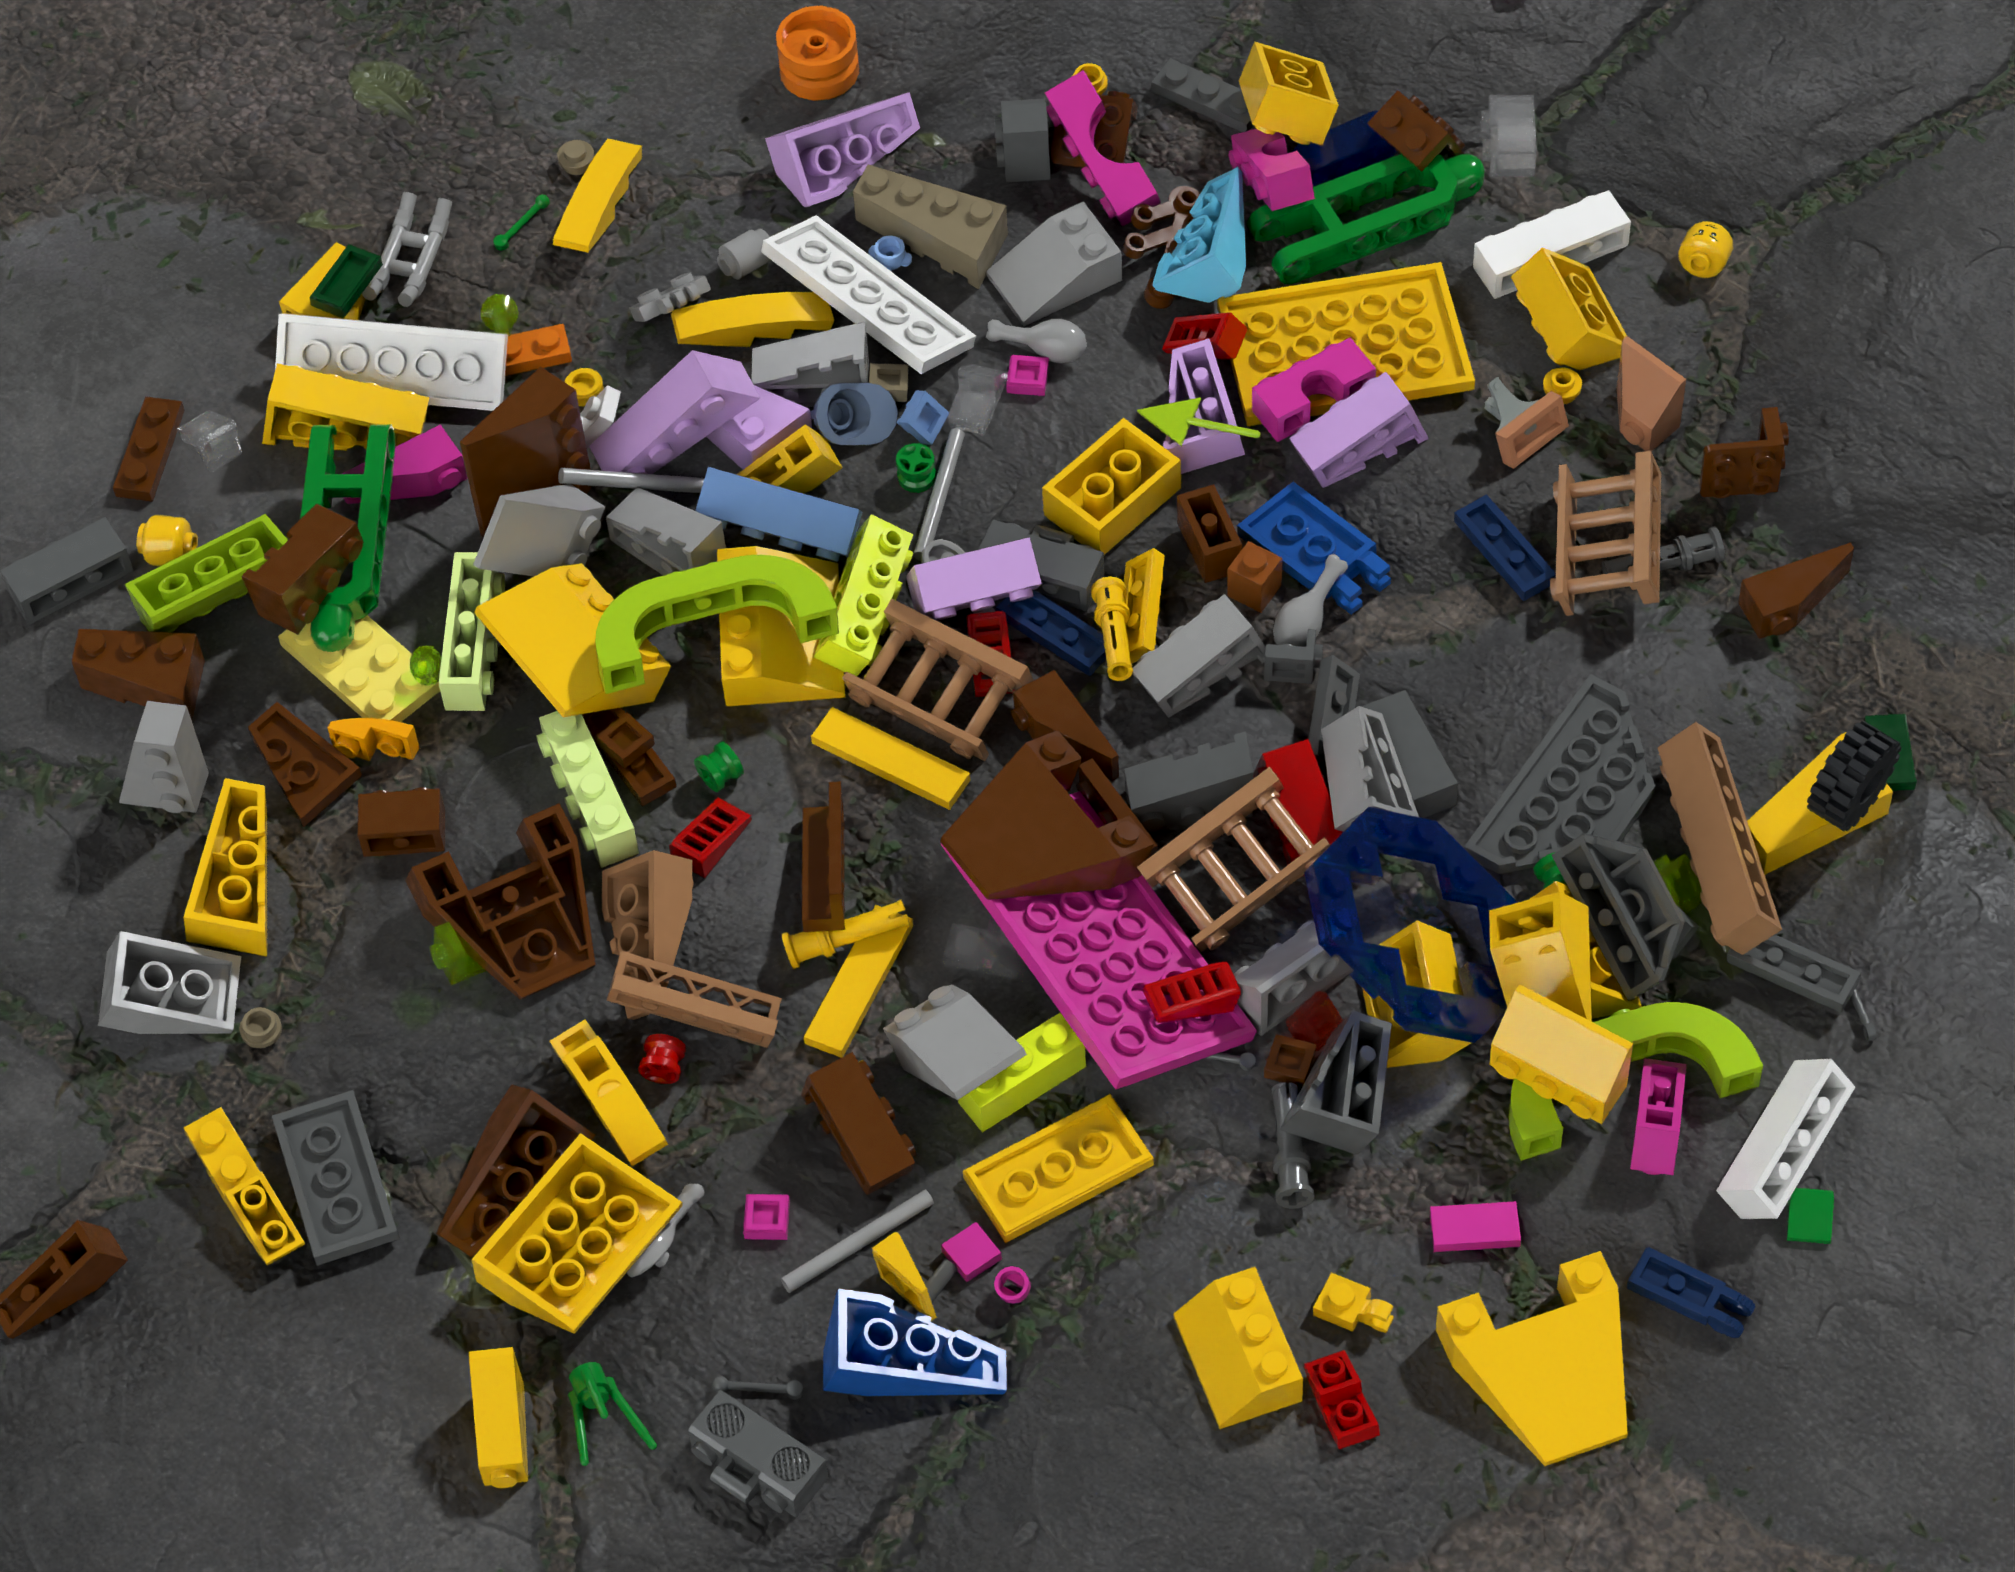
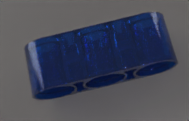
(1345, 150)

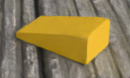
(901, 1273)

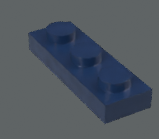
(1504, 547)
(1056, 631)

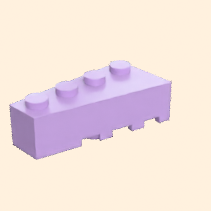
(675, 414)

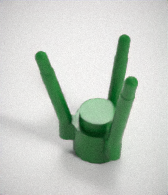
(593, 1391)

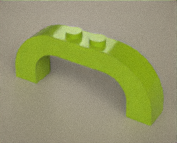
(703, 593)
(1653, 1030)

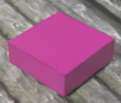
(1027, 375)
(766, 1216)
(971, 1251)

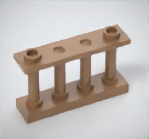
(1642, 544)
(938, 642)
(1197, 844)

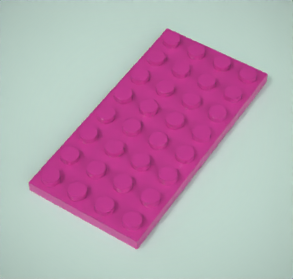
(1093, 962)

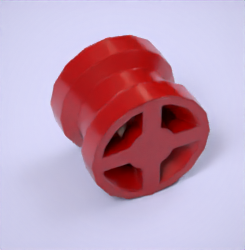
(662, 1058)

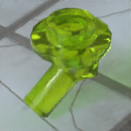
(499, 313)
(426, 665)

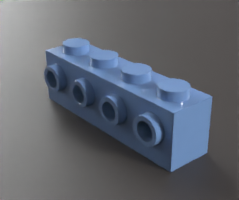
(780, 513)

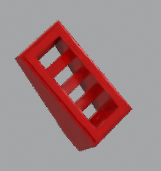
(1222, 329)
(988, 629)
(705, 860)
(1214, 979)

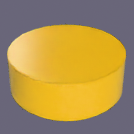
(586, 382)

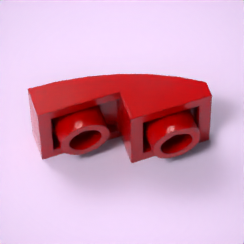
(1341, 1399)

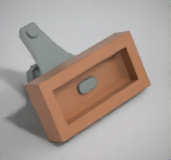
(1523, 424)

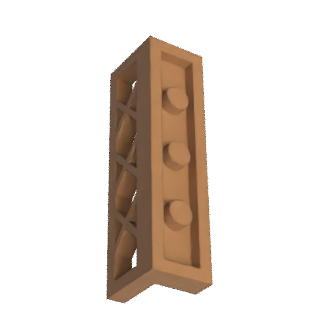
(690, 1007)

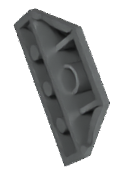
(1627, 908)

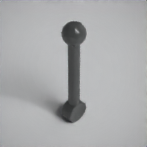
(1868, 1028)
(1246, 1061)
(793, 1389)

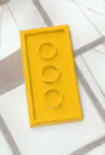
(1058, 1168)

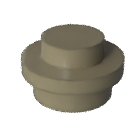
(575, 156)
(260, 1028)

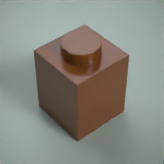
(1254, 577)

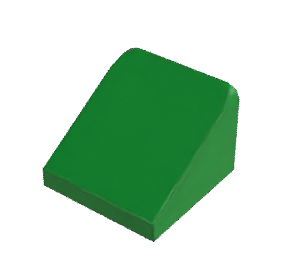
(1810, 1215)

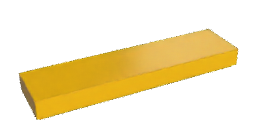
(890, 758)
(855, 990)

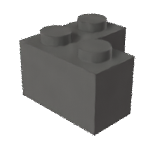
(1024, 140)

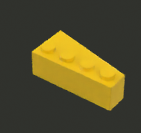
(313, 398)
(231, 881)

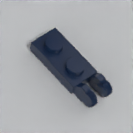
(1689, 1292)

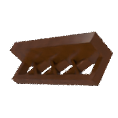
(824, 865)

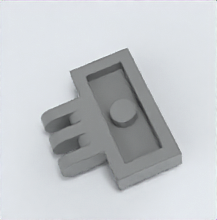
(683, 289)

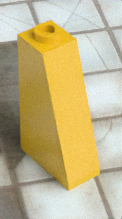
(1789, 830)

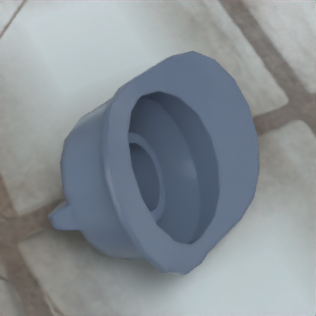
(855, 413)

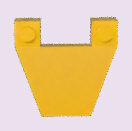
(1551, 1374)

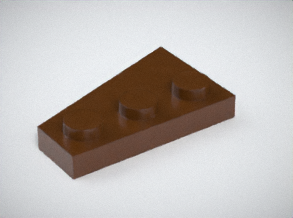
(302, 762)

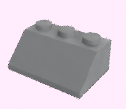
(1287, 978)

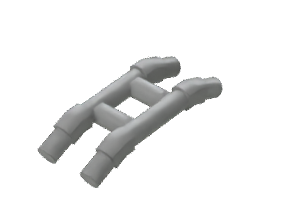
(401, 236)

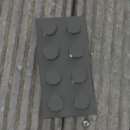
(335, 1177)

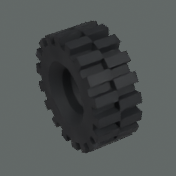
(1853, 776)

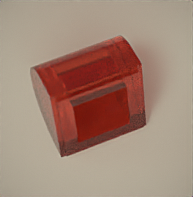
(1314, 1020)

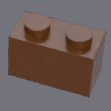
(1208, 532)
(401, 822)

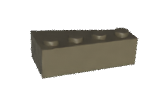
(933, 220)

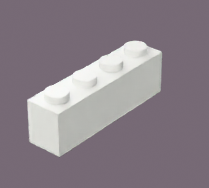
(1577, 232)
(1785, 1139)

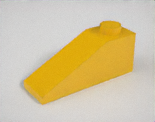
(796, 462)

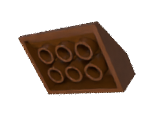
(525, 443)

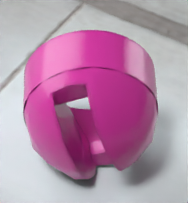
(1016, 1277)

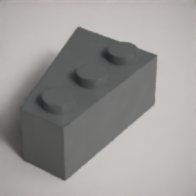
(1186, 789)
(1345, 1087)

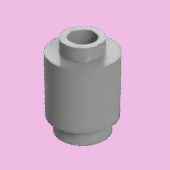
(743, 254)

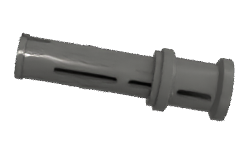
(1683, 553)
(1291, 1162)

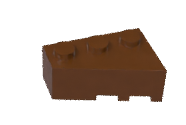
(304, 568)
(140, 666)
(860, 1122)

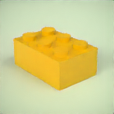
(1288, 94)
(1112, 487)

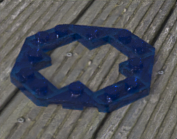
(1380, 967)

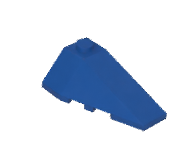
(894, 1353)

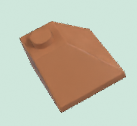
(1647, 397)

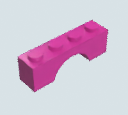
(1079, 110)

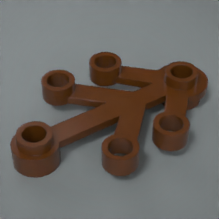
(1173, 207)

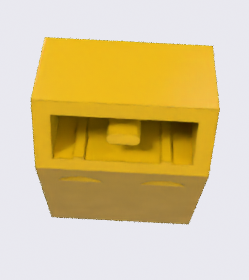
(1544, 949)

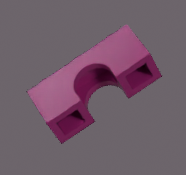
(1274, 174)
(1282, 399)

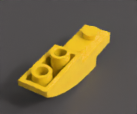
(609, 1092)
(243, 1187)

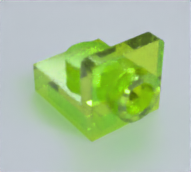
(1680, 881)

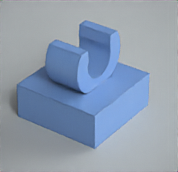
(923, 417)

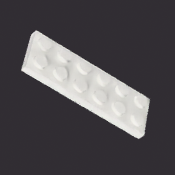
(868, 294)
(433, 362)

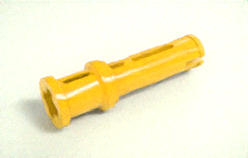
(1118, 659)
(813, 944)

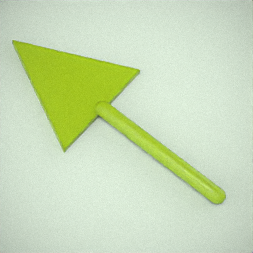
(1176, 417)

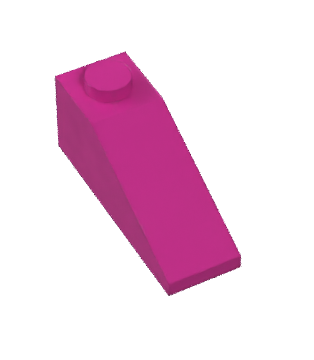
(423, 466)
(1658, 1117)

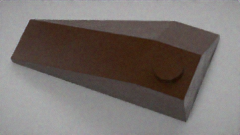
(509, 1160)

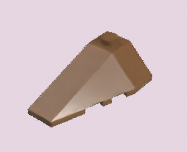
(647, 909)

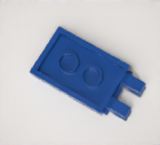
(1305, 535)

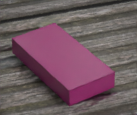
(1475, 1226)

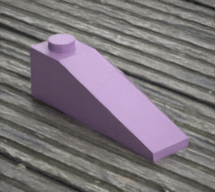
(833, 152)

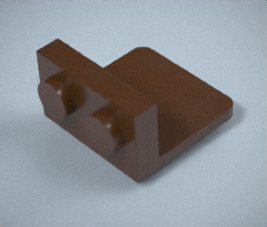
(1414, 131)
(1110, 134)
(1746, 465)

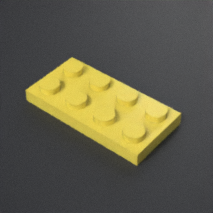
(367, 674)

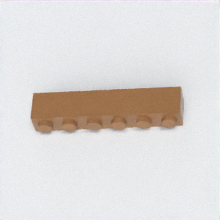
(1718, 839)

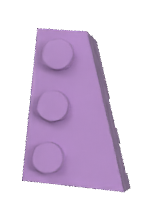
(1197, 375)
(759, 427)
(1357, 430)
(974, 579)

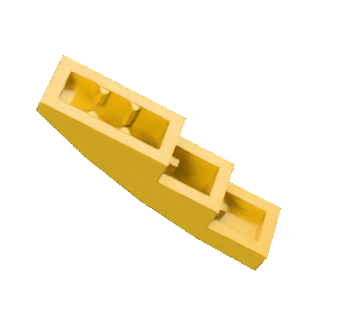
(596, 195)
(742, 318)

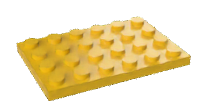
(1394, 316)

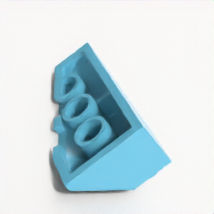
(1211, 247)

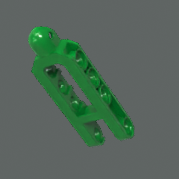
(1336, 243)
(340, 609)

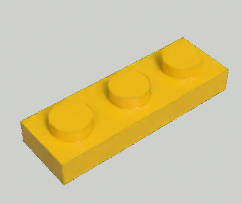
(1143, 590)

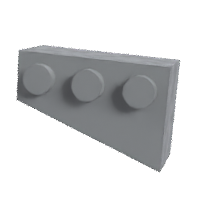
(811, 363)
(664, 532)
(165, 761)

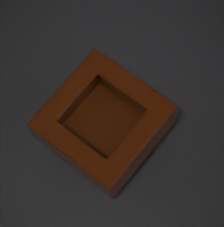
(625, 740)
(1289, 1060)

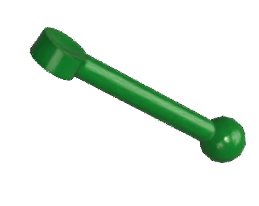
(501, 241)

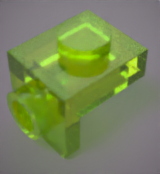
(451, 955)

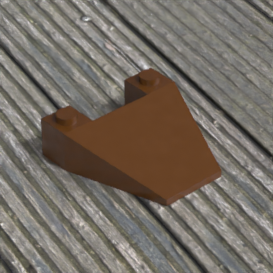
(1034, 838)
(525, 924)

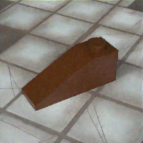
(1786, 594)
(1050, 706)
(60, 1276)

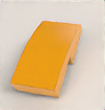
(364, 735)

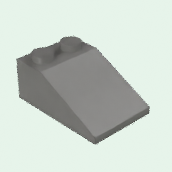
(1057, 265)
(539, 530)
(168, 987)
(952, 1042)

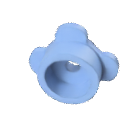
(890, 252)

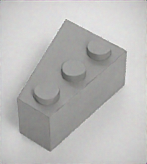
(1199, 655)
(1363, 768)

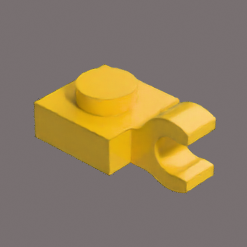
(1349, 1302)

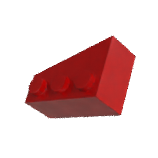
(1303, 793)

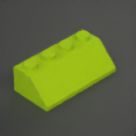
(203, 577)

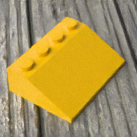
(552, 635)
(762, 650)
(574, 1236)

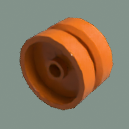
(817, 53)

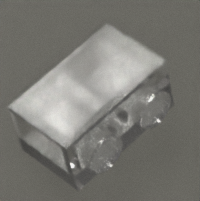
(1511, 136)

